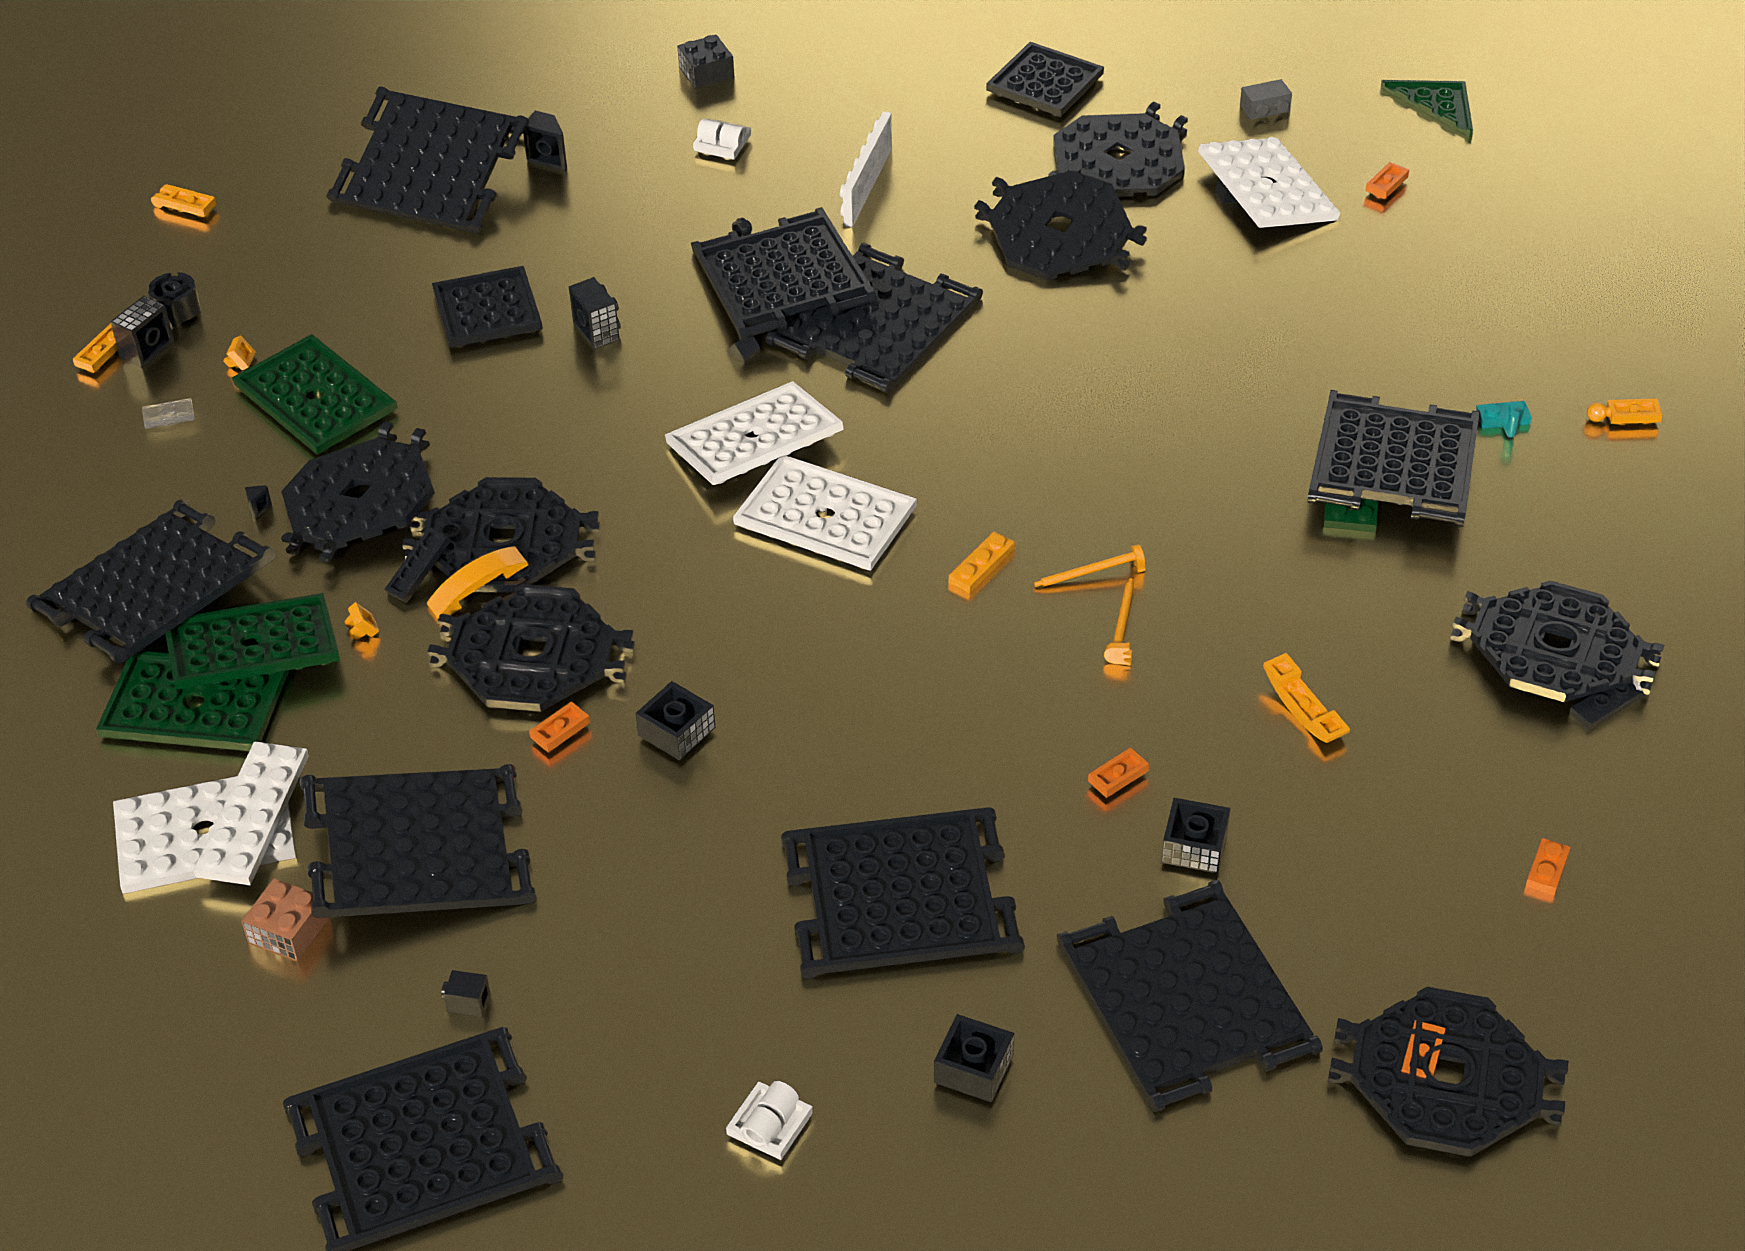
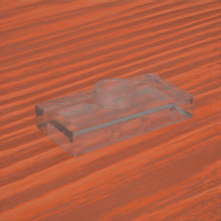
(168, 413)

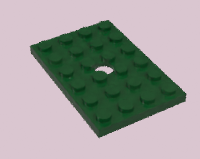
(306, 366)
(289, 636)
(151, 710)

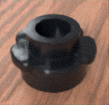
(742, 227)

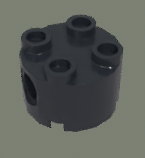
(177, 295)

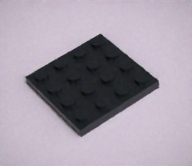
(1045, 78)
(487, 306)

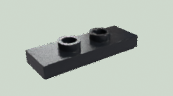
(417, 564)
(1605, 704)

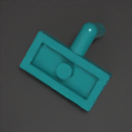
(1504, 415)

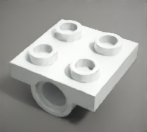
(720, 138)
(770, 1118)

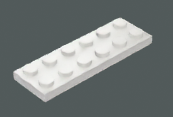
(866, 169)
(251, 813)

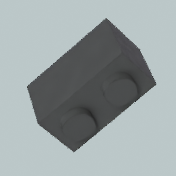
(1266, 99)

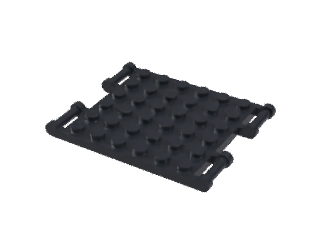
(428, 160)
(783, 273)
(883, 338)
(1395, 457)
(151, 581)
(415, 842)
(900, 891)
(1187, 996)
(420, 1140)

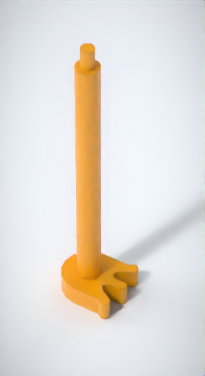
(1135, 555)
(1117, 651)

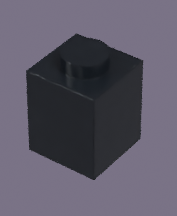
(466, 993)

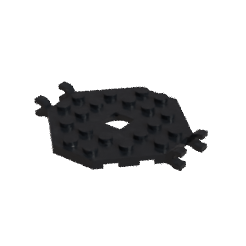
(1153, 148)
(1093, 237)
(330, 519)
(543, 526)
(488, 643)
(1601, 649)
(1499, 1081)

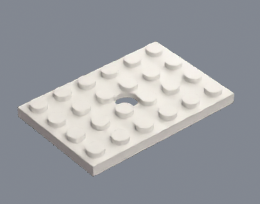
(1269, 204)
(781, 418)
(795, 490)
(158, 835)

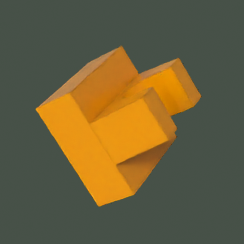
(239, 354)
(360, 622)

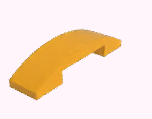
(472, 577)
(1301, 702)

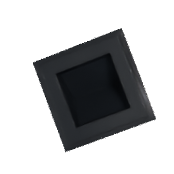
(1223, 193)
(744, 349)
(258, 500)

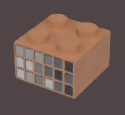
(283, 920)

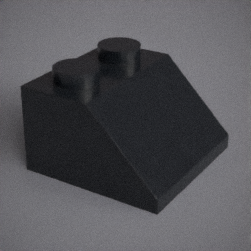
(545, 141)

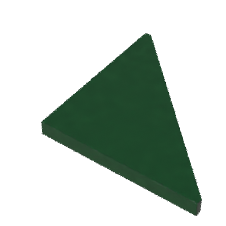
(1440, 99)

